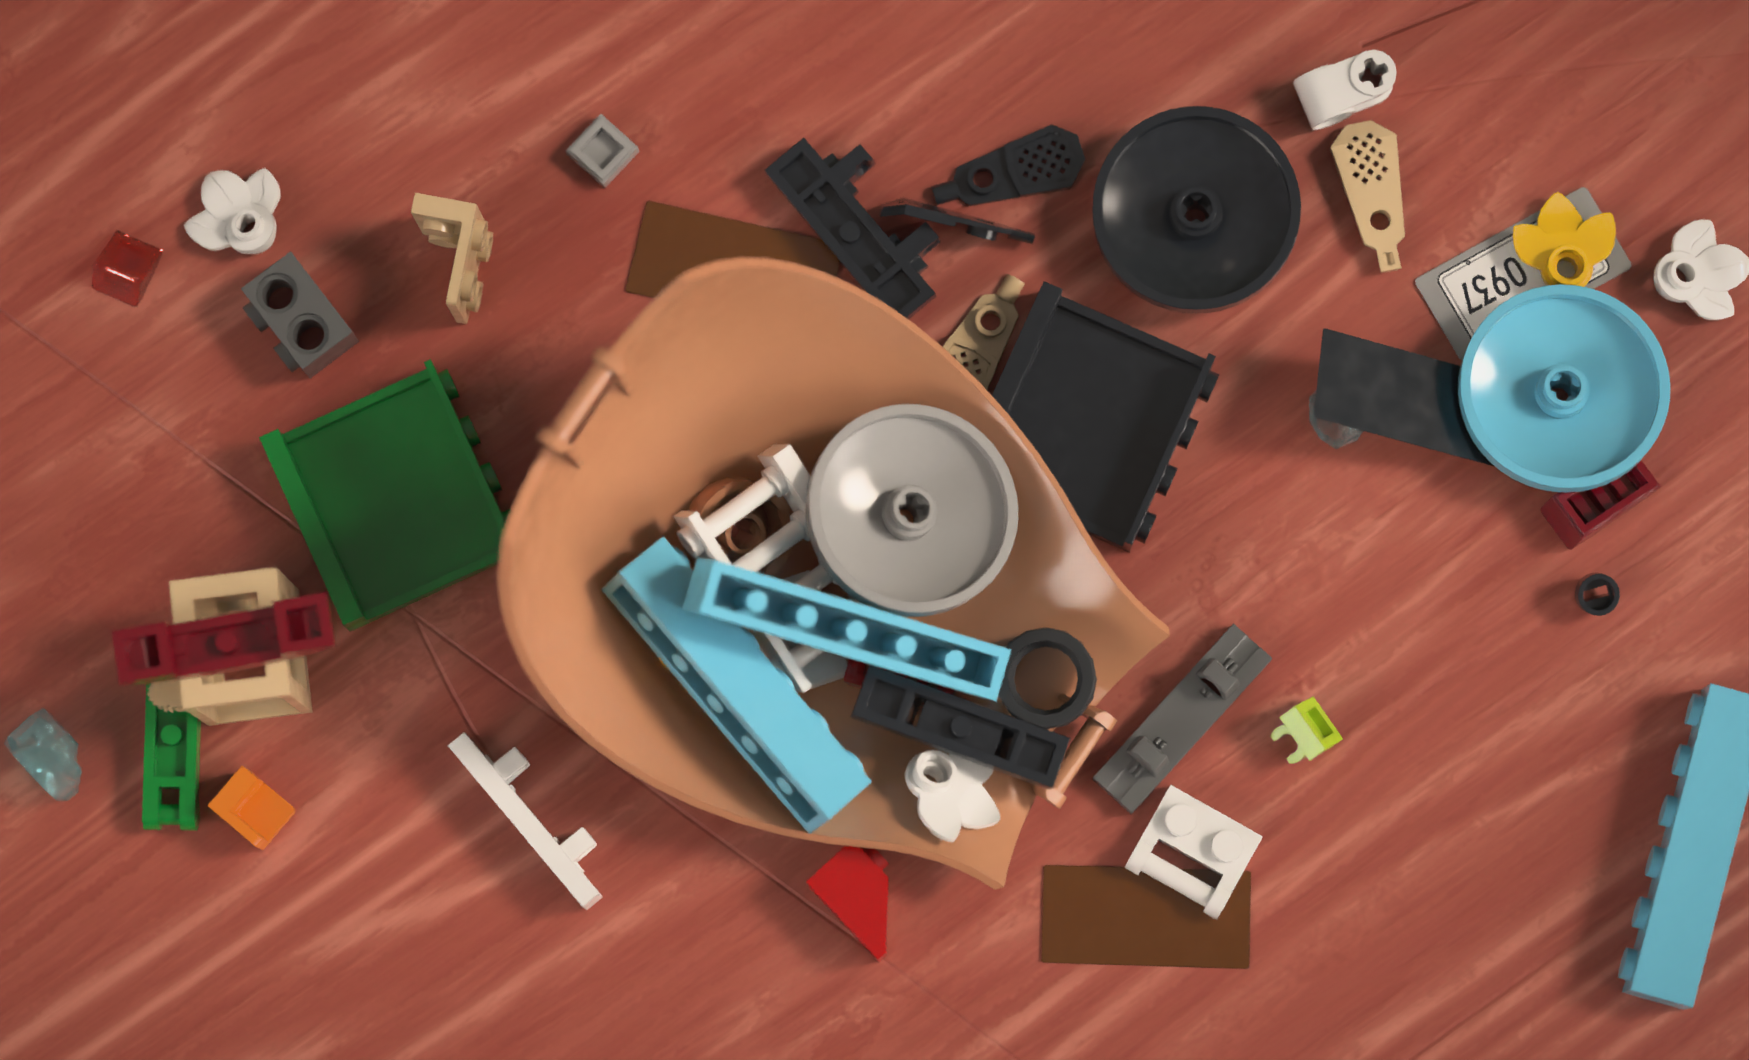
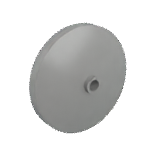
(947, 481)

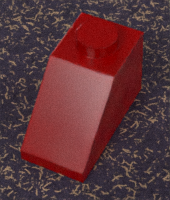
(857, 894)

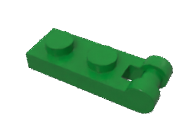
(170, 763)

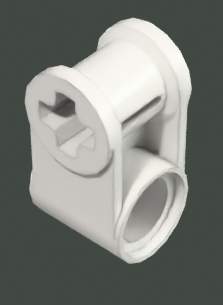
(1337, 90)

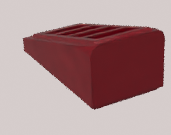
(1577, 522)

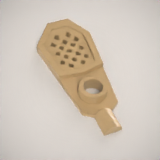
(1375, 195)
(981, 343)

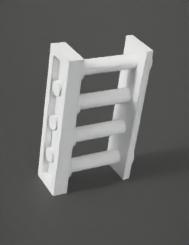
(784, 477)

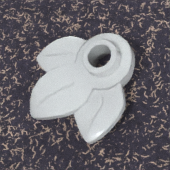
(231, 207)
(1707, 268)
(956, 797)

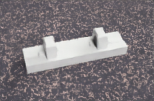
(495, 780)

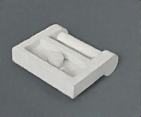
(1203, 837)

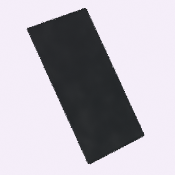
(1392, 394)

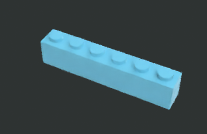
(846, 628)
(738, 688)
(1694, 852)

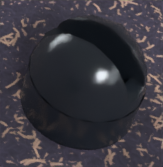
(1598, 604)

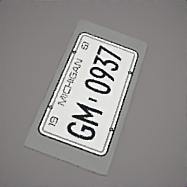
(1490, 273)

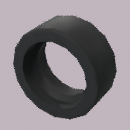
(1085, 672)

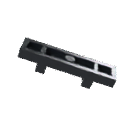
(960, 727)

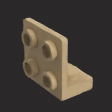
(462, 227)

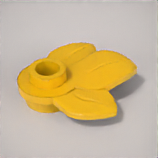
(1564, 237)

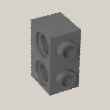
(307, 310)

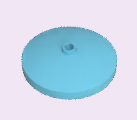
(1573, 343)

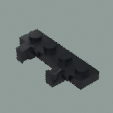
(826, 200)

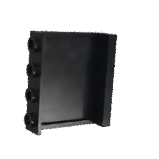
(1103, 410)

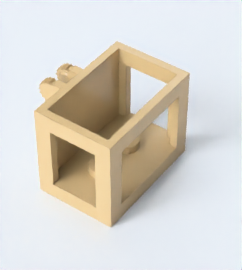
(210, 698)

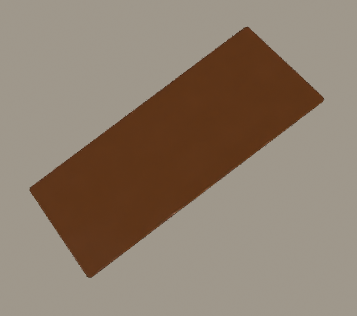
(682, 239)
(1139, 921)

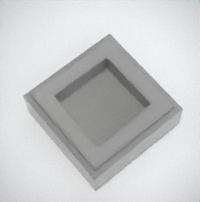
(602, 150)

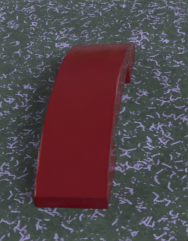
(224, 642)

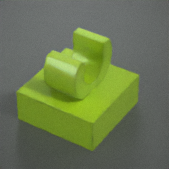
(1309, 729)

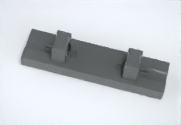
(1182, 719)

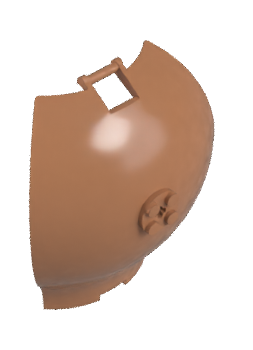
(694, 395)

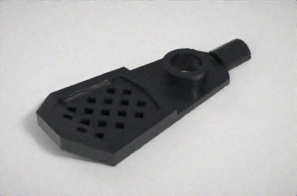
(1008, 172)
(976, 226)

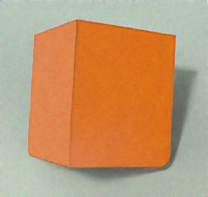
(252, 807)

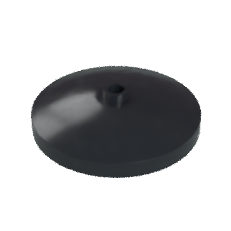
(1204, 163)

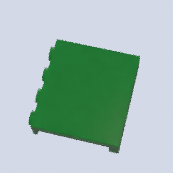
(391, 496)

